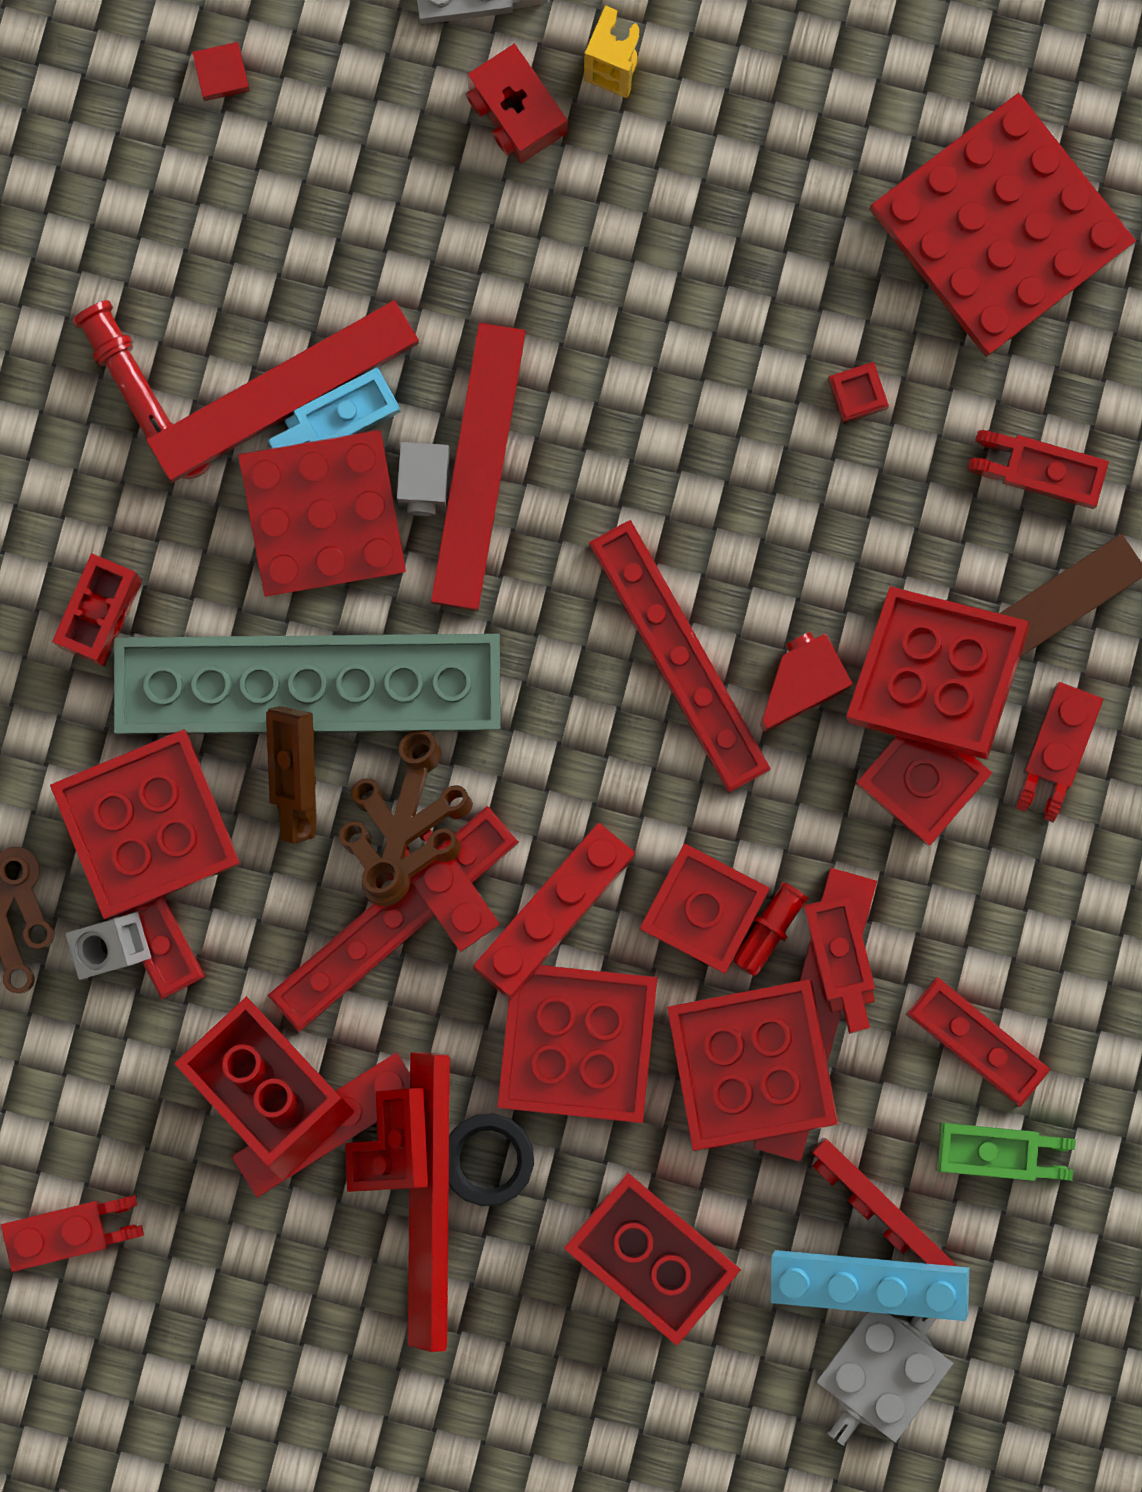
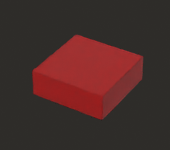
(221, 71)
(858, 392)

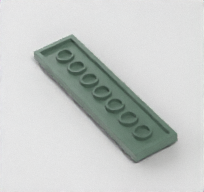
(341, 679)

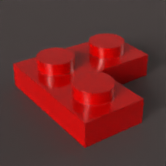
(399, 1154)

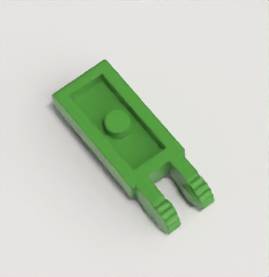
(998, 1152)

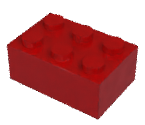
(264, 1088)
(652, 1258)

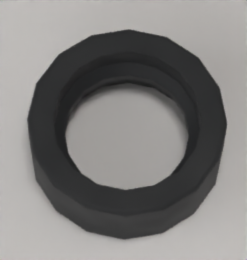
(523, 1170)

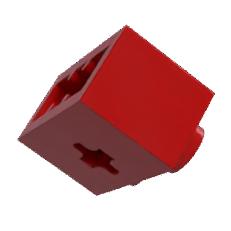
(512, 78)
(97, 610)

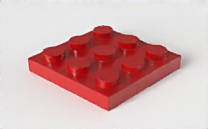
(322, 512)
(938, 672)
(145, 824)
(579, 1044)
(752, 1065)

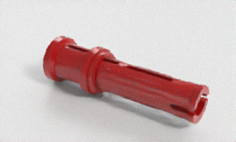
(114, 350)

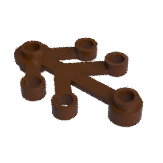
(405, 824)
(23, 892)

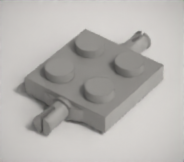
(884, 1374)

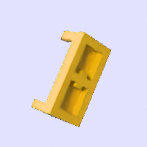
(609, 61)

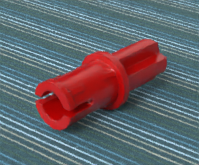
(770, 929)

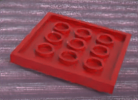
(1002, 224)

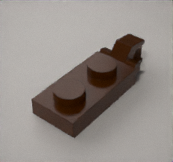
(292, 771)

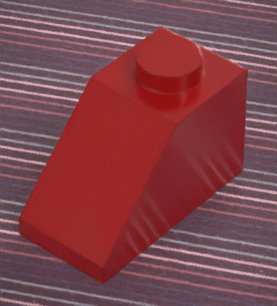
(804, 680)

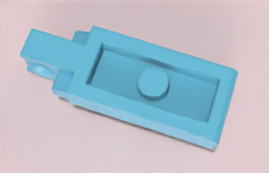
(341, 411)

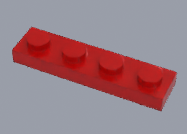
(554, 911)
(360, 1096)
(871, 1201)

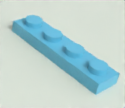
(870, 1285)

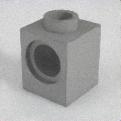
(423, 478)
(124, 943)

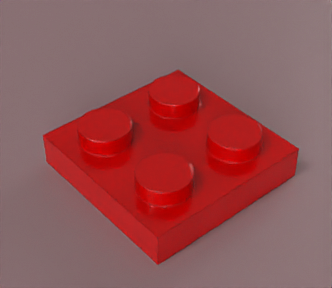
(923, 785)
(704, 908)

